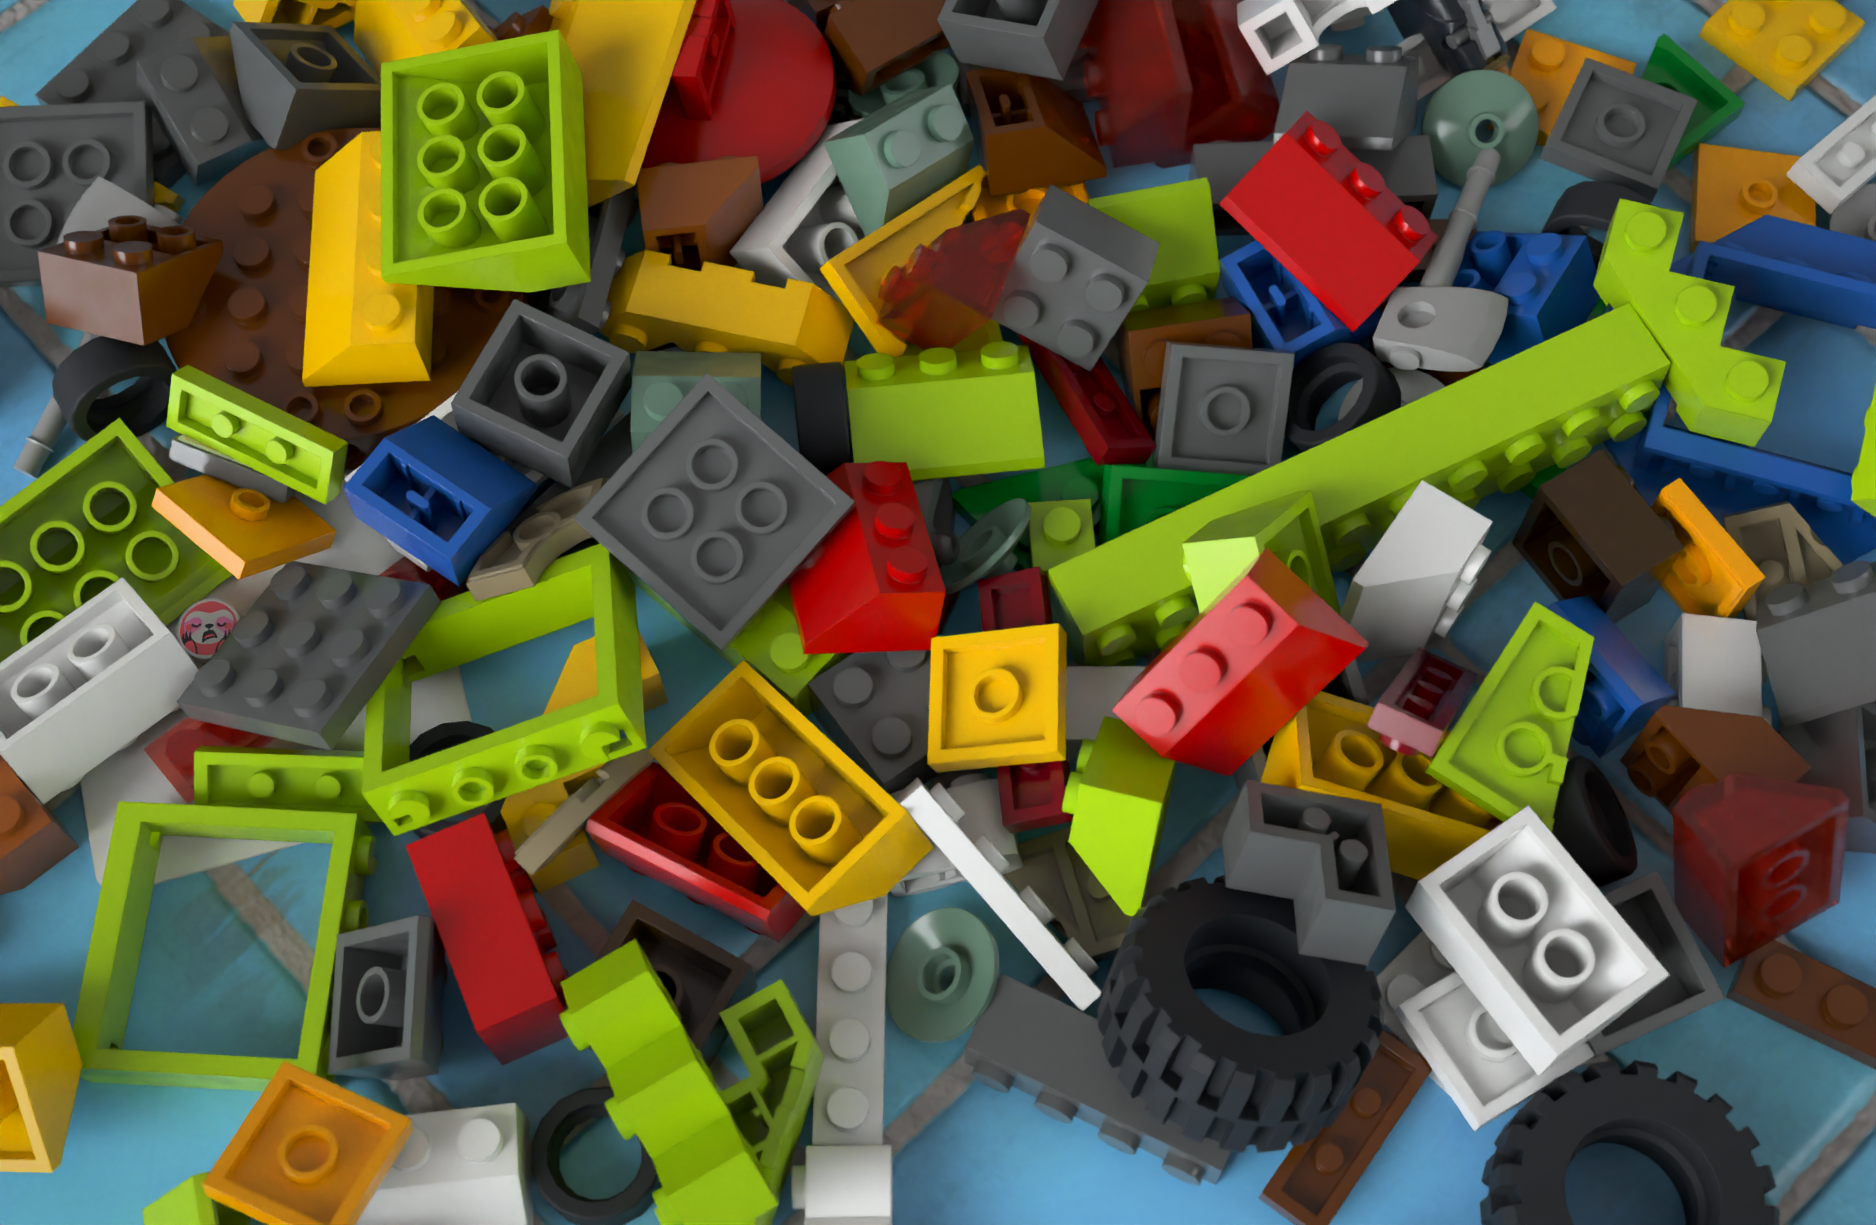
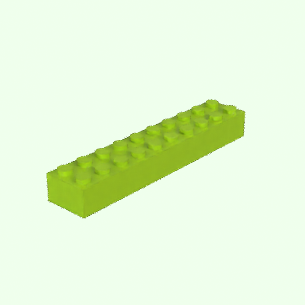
(1461, 439)

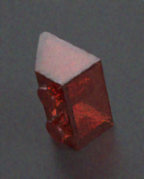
(951, 282)

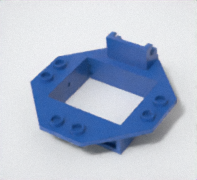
(1799, 273)

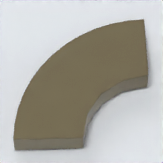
(521, 559)
(574, 812)

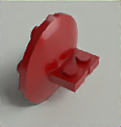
(745, 86)

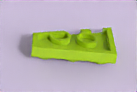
(1520, 721)

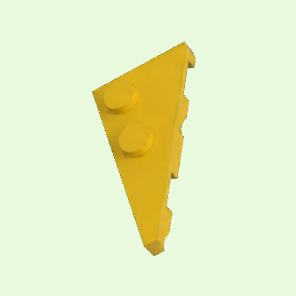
(861, 268)

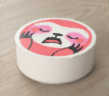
(206, 627)

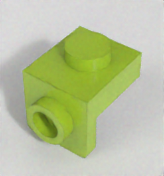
(1059, 532)

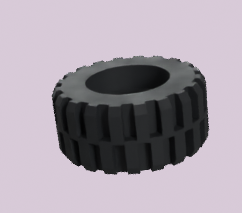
(1206, 1070)
(1637, 1110)

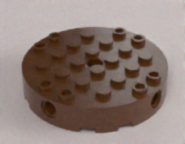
(256, 305)

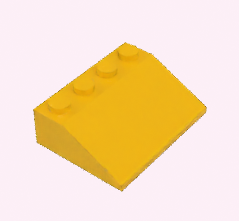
(625, 67)

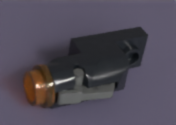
(1456, 31)

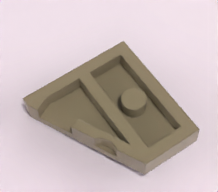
(1780, 547)
(1072, 894)

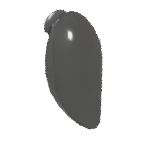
(939, 516)

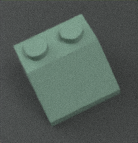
(901, 154)
(665, 378)

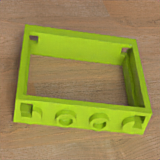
(527, 753)
(122, 922)

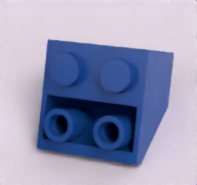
(1543, 277)
(1282, 308)
(438, 495)
(1619, 684)

